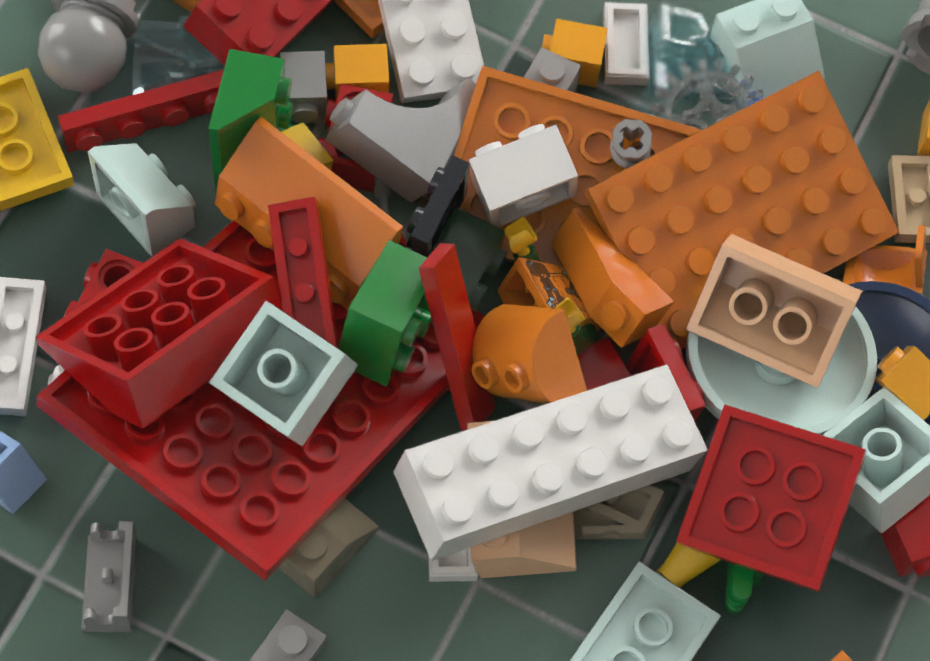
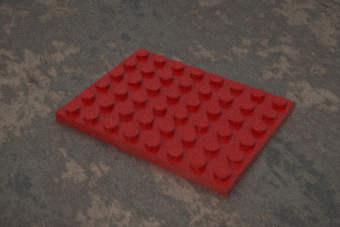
(235, 471)

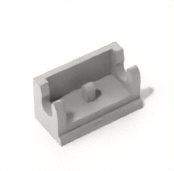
(110, 579)

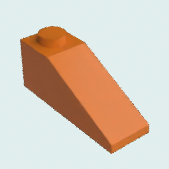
(609, 282)

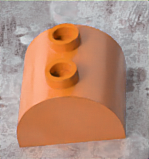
(526, 354)

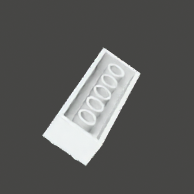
(548, 461)

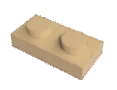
(910, 195)

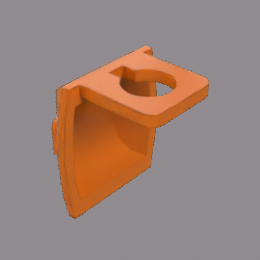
(891, 264)

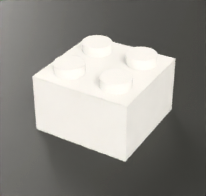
(523, 175)

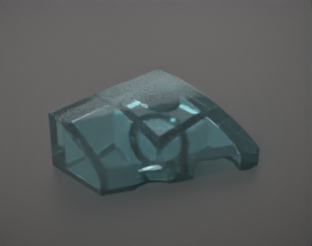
(677, 39)
(167, 55)

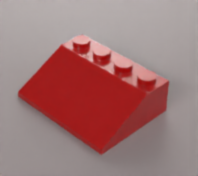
(159, 330)

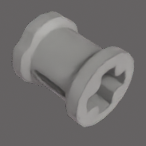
(630, 130)

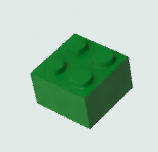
(387, 315)

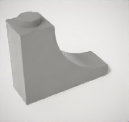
(400, 142)

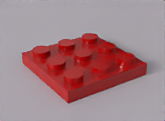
(771, 497)

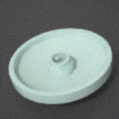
(762, 390)

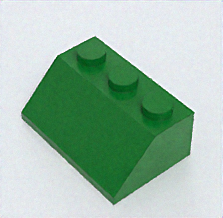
(248, 90)

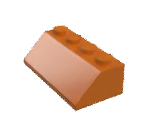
(276, 170)

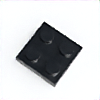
(447, 192)

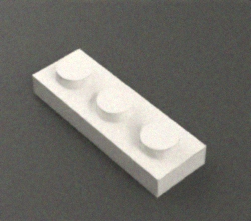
(20, 323)

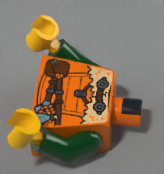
(544, 285)

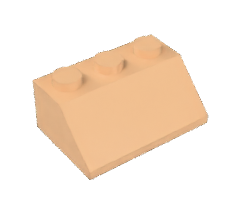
(773, 310)
(533, 550)

